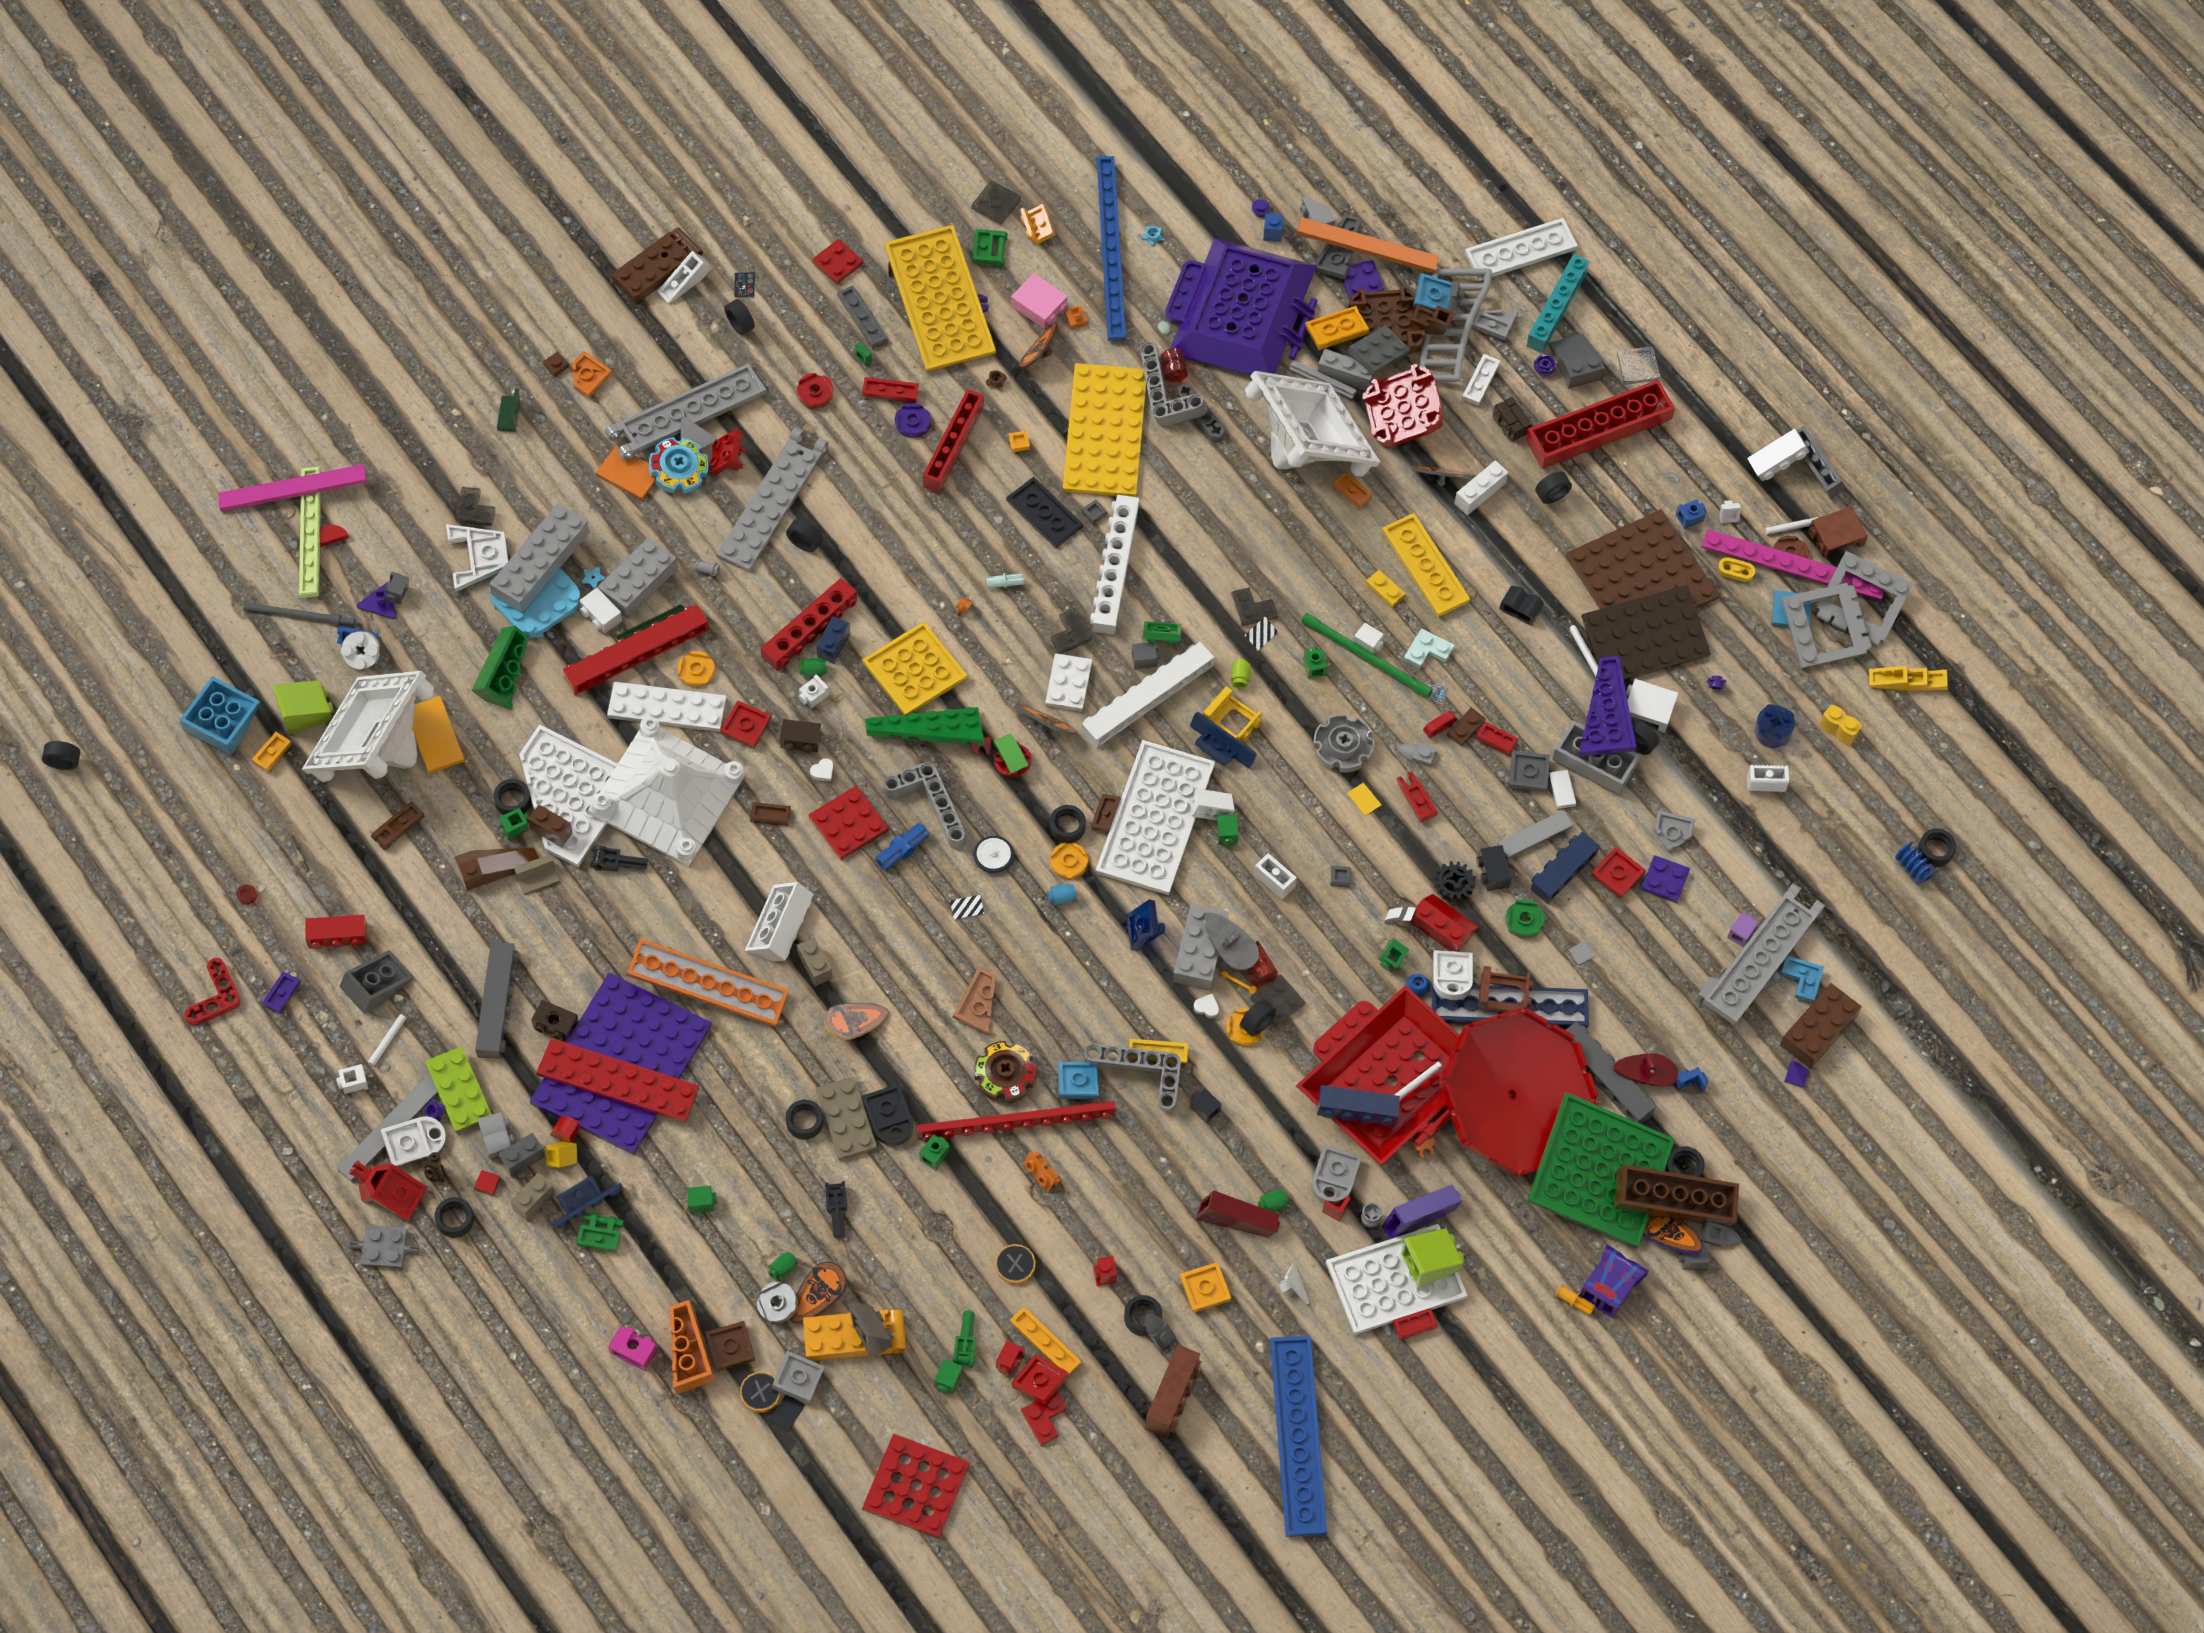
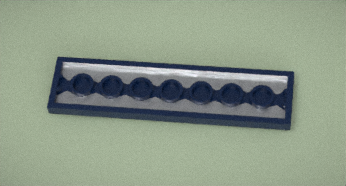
(1556, 1005)

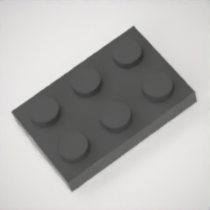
(1378, 350)

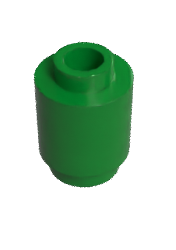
(813, 666)
(1273, 1200)
(782, 1266)

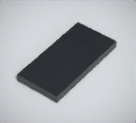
(1044, 512)

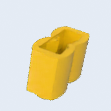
(1839, 724)

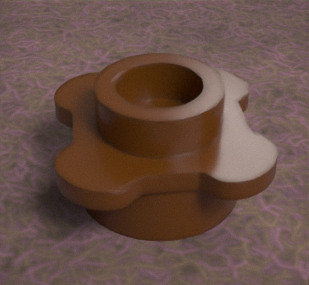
(996, 375)

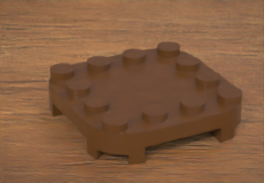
(1391, 309)

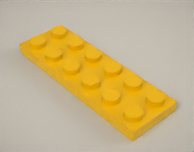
(1425, 565)

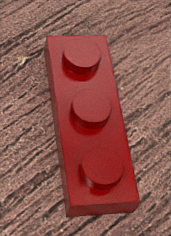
(890, 389)

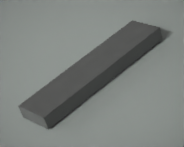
(862, 317)

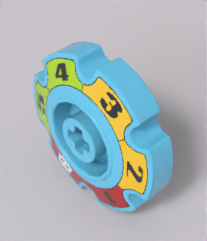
(673, 453)

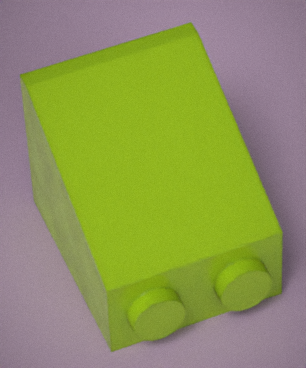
(303, 705)
(1431, 1256)

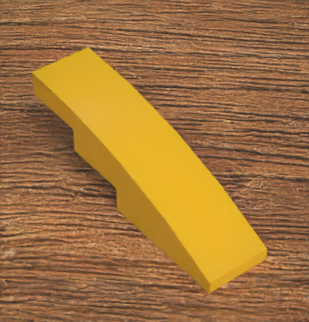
(1908, 679)

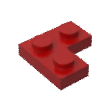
(1039, 1417)

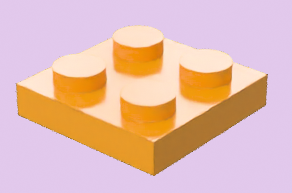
(1205, 1287)

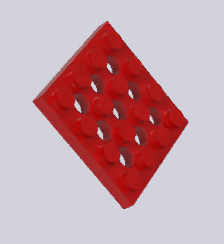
(913, 1517)

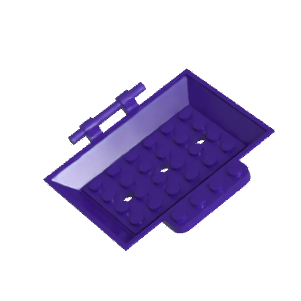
(1208, 303)

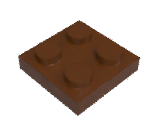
(730, 1346)

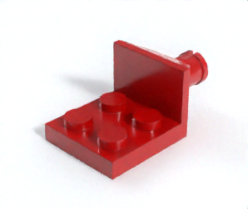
(389, 1188)

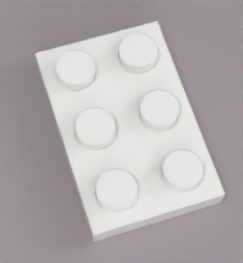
(1068, 682)

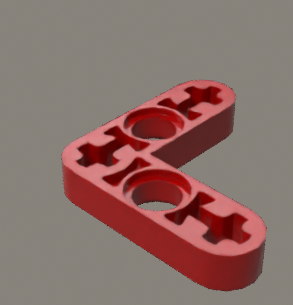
(221, 999)

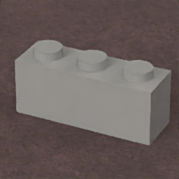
(1344, 369)

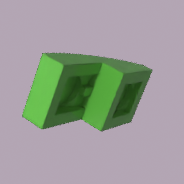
(1010, 753)

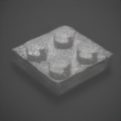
(1638, 365)

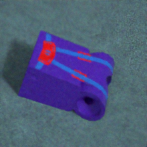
(1612, 1281)

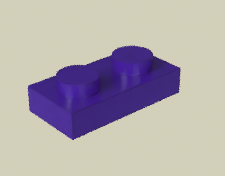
(281, 992)

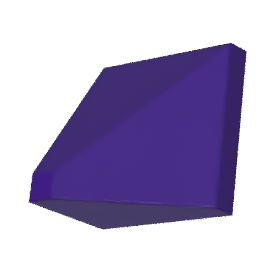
(1796, 1074)

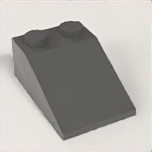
(1577, 360)
(375, 981)
(870, 1328)

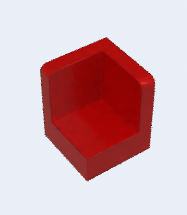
(1336, 1211)

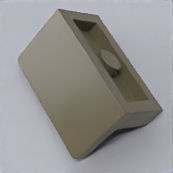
(537, 874)

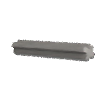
(1314, 375)

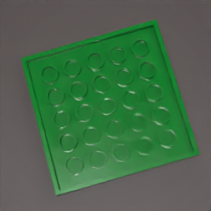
(1582, 1167)

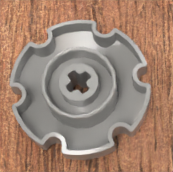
(1340, 730)

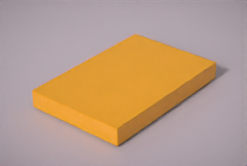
(1337, 328)

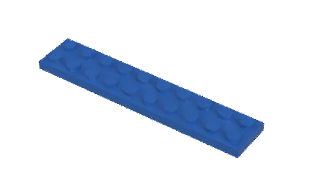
(1298, 1436)

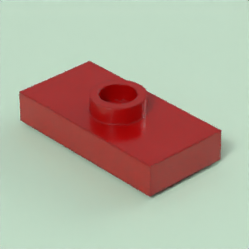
(1497, 738)
(1415, 1324)

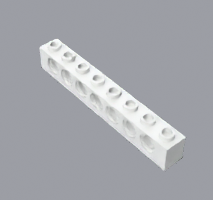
(1107, 622)

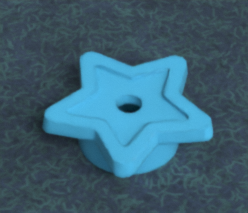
(1155, 231)
(593, 582)

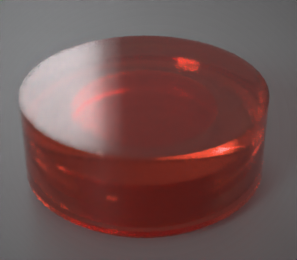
(246, 894)

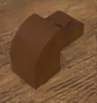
(1434, 322)

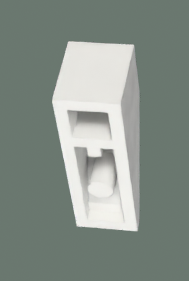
(686, 276)

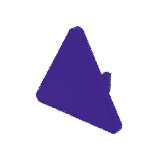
(377, 604)

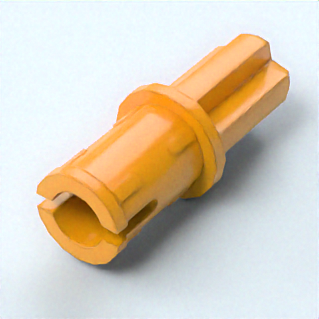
(1575, 1300)

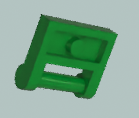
(983, 247)

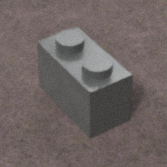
(521, 1154)

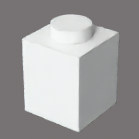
(1369, 638)

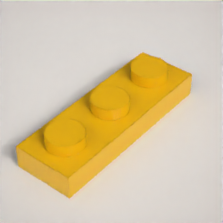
(1178, 1048)

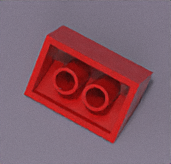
(1443, 923)

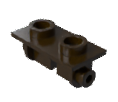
(433, 1168)

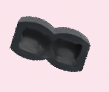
(1521, 605)

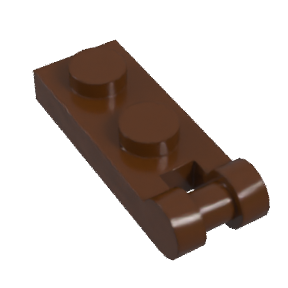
(397, 825)

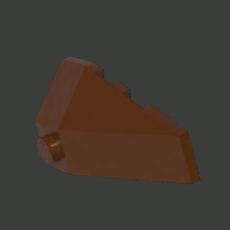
(490, 865)

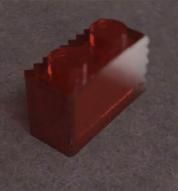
(1263, 970)

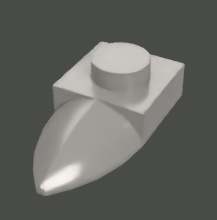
(1418, 753)

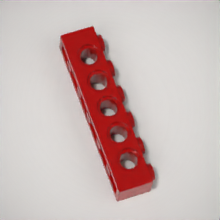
(811, 615)

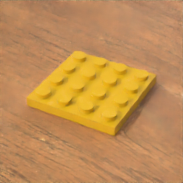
(914, 669)

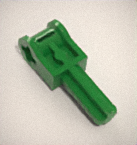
(965, 1343)

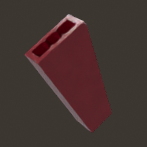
(1237, 1215)

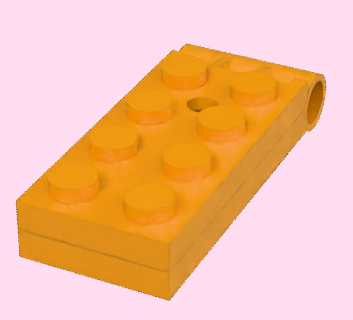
(836, 1338)

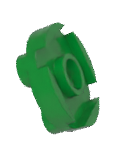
(1520, 928)

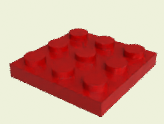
(848, 822)

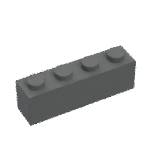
(1821, 466)

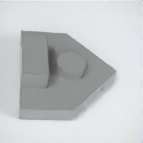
(1673, 829)

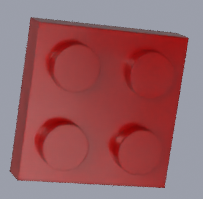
(837, 261)
(745, 724)
(1618, 872)
(1040, 1379)

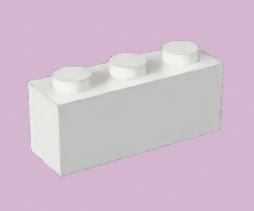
(1778, 455)
(1481, 487)

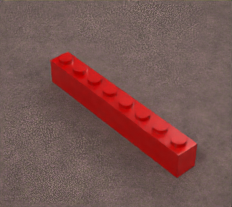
(635, 649)

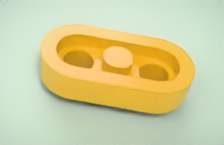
(1736, 569)

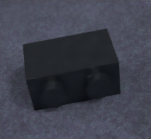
(1494, 868)

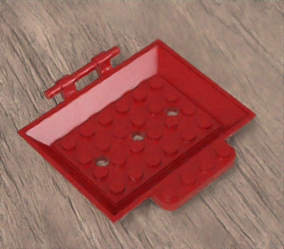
(1381, 1045)

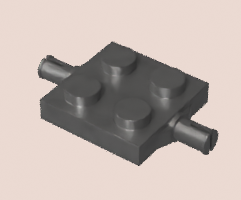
(384, 1246)

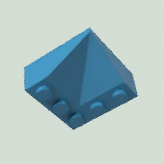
(220, 715)

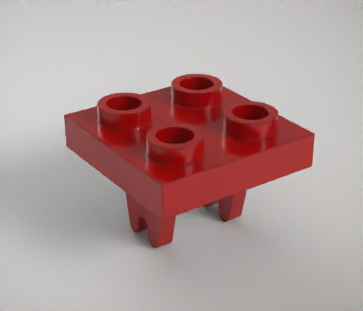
(726, 453)

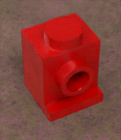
(1105, 1271)
(1009, 1358)

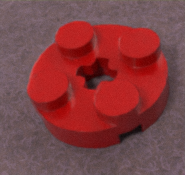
(818, 399)

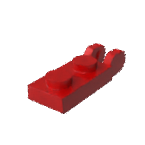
(1417, 798)

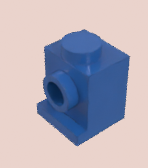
(1691, 513)

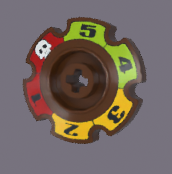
(1009, 1084)

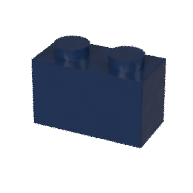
(833, 640)

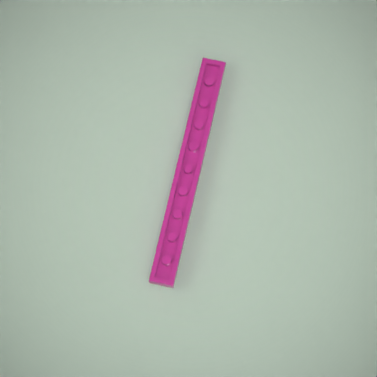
(1784, 562)

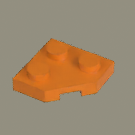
(589, 374)

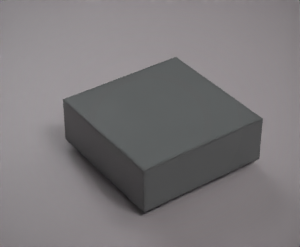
(1094, 512)
(1340, 876)

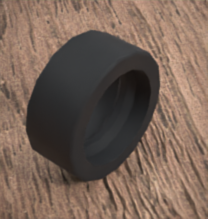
(739, 317)
(1553, 487)
(804, 535)
(1645, 737)
(61, 755)
(510, 784)
(1069, 810)
(1945, 837)
(1258, 1017)
(804, 1105)
(1688, 1152)
(451, 1203)
(1136, 1301)

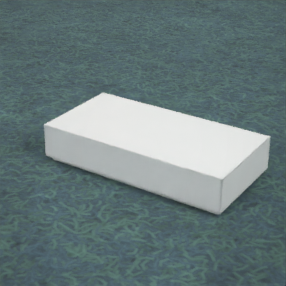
(1562, 789)

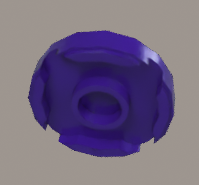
(912, 420)

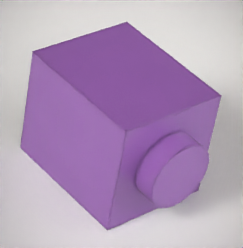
(1743, 929)

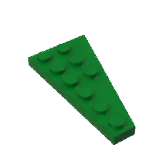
(933, 726)

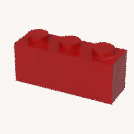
(335, 931)

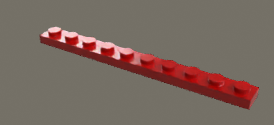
(1015, 1120)

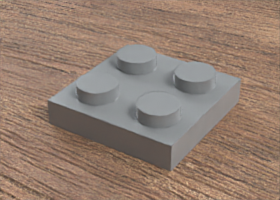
(797, 1377)

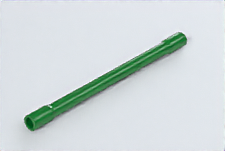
(1416, 685)

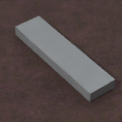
(1536, 834)

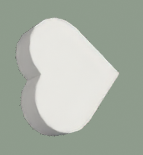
(822, 771)
(1207, 1006)

